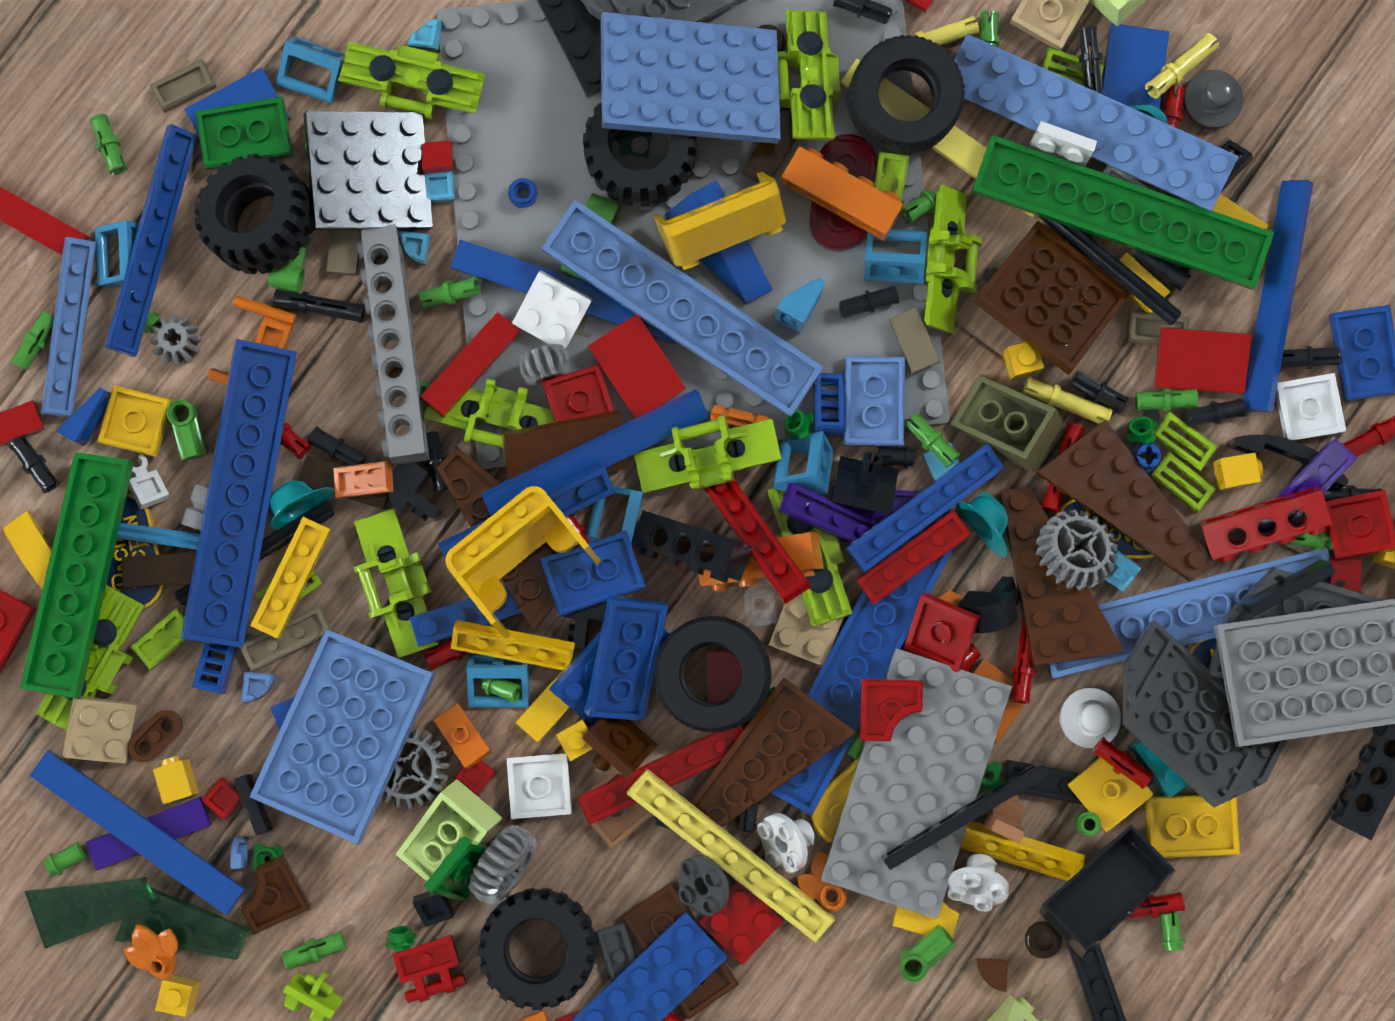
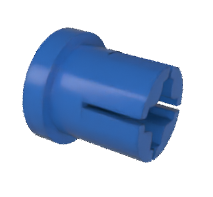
(1151, 450)

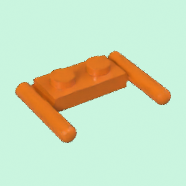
(273, 331)

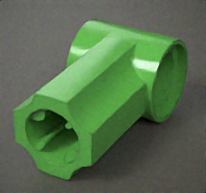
(292, 275)
(189, 432)
(927, 951)

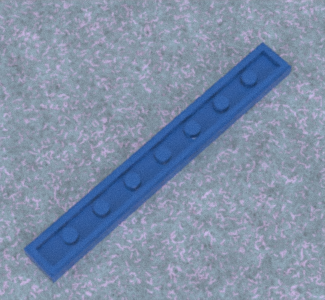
(151, 241)
(521, 274)
(1277, 295)
(604, 449)
(138, 832)

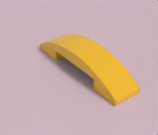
(30, 545)

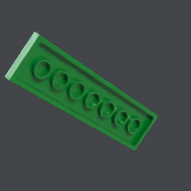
(77, 575)

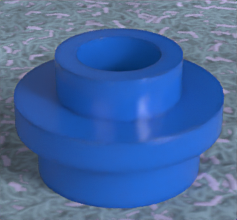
(516, 186)

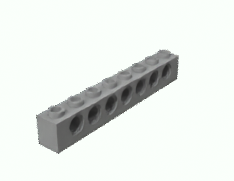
(414, 444)

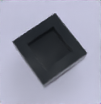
(432, 908)

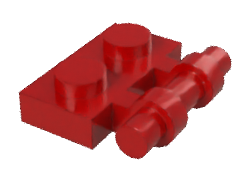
(427, 959)

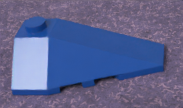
(735, 265)

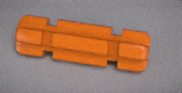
(735, 417)

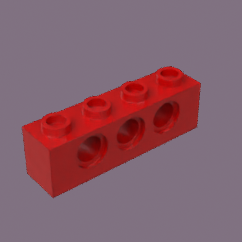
(1278, 509)

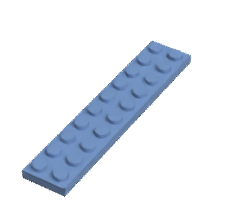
(1123, 135)
(681, 308)
(1183, 610)

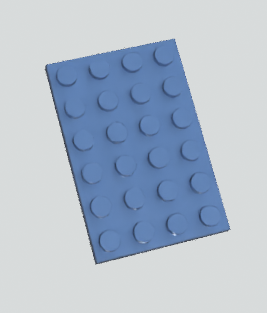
(689, 78)
(342, 736)

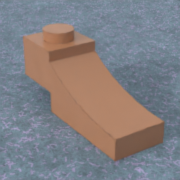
(1006, 819)

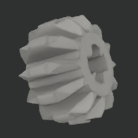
(168, 331)
(544, 363)

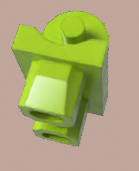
(313, 993)

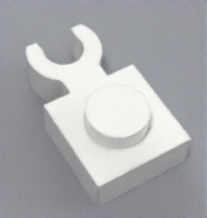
(147, 486)

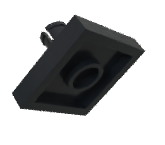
(865, 484)

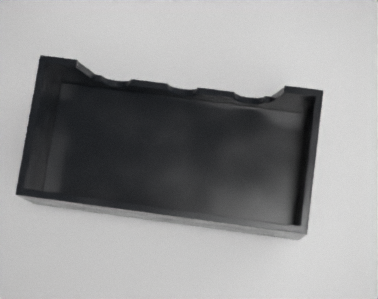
(1106, 891)

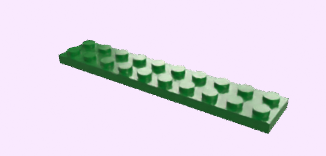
(1122, 212)

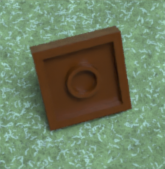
(619, 745)

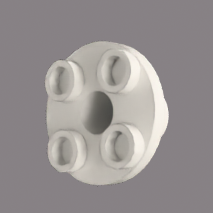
(1089, 716)
(785, 841)
(978, 883)

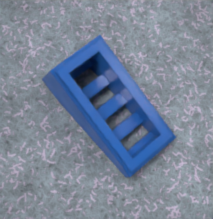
(85, 420)
(830, 423)
(224, 675)

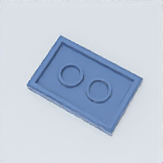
(874, 401)

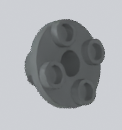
(1213, 99)
(704, 885)

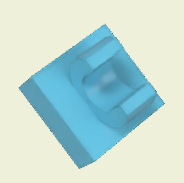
(1123, 572)

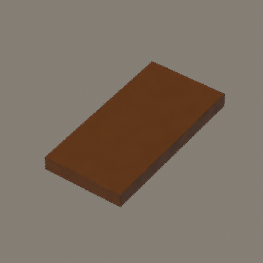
(537, 444)
(651, 919)

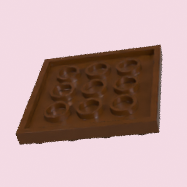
(1052, 297)

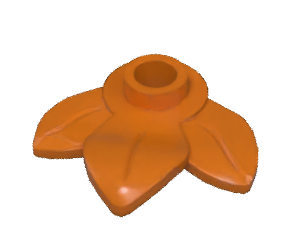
(817, 889)
(152, 949)

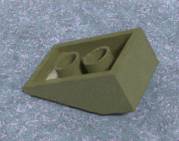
(1009, 422)

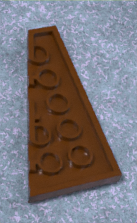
(1116, 488)
(526, 580)
(1058, 621)
(775, 747)

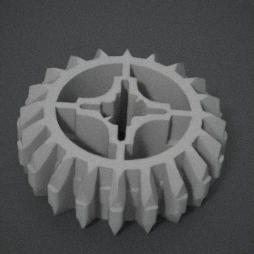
(1085, 566)
(421, 776)
(502, 865)

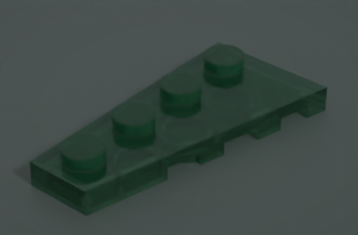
(77, 909)
(192, 926)

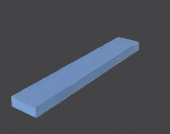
(68, 327)

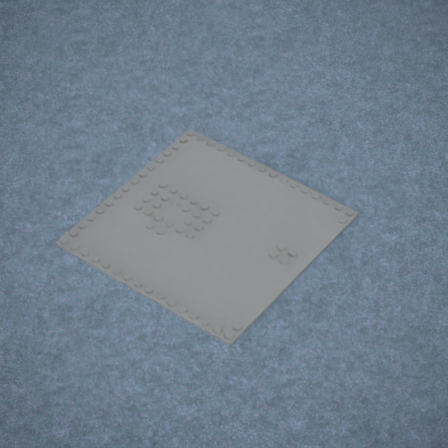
(534, 129)

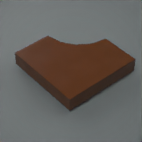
(276, 896)

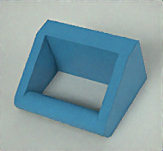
(315, 54)
(127, 233)
(896, 266)
(798, 306)
(818, 465)
(631, 515)
(491, 667)

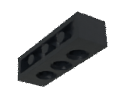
(692, 546)
(1378, 793)

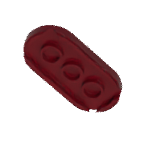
(826, 227)

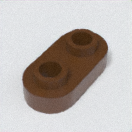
(156, 735)

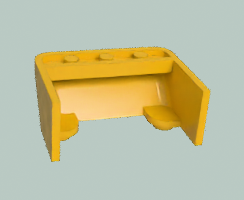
(723, 223)
(504, 543)

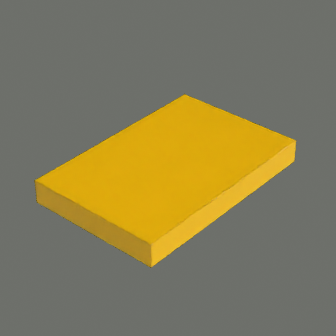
(1191, 826)

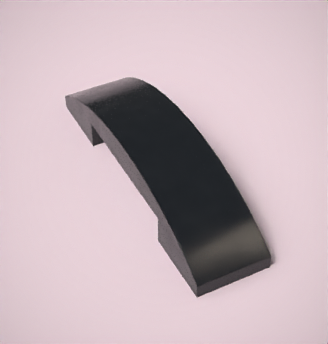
(1282, 446)

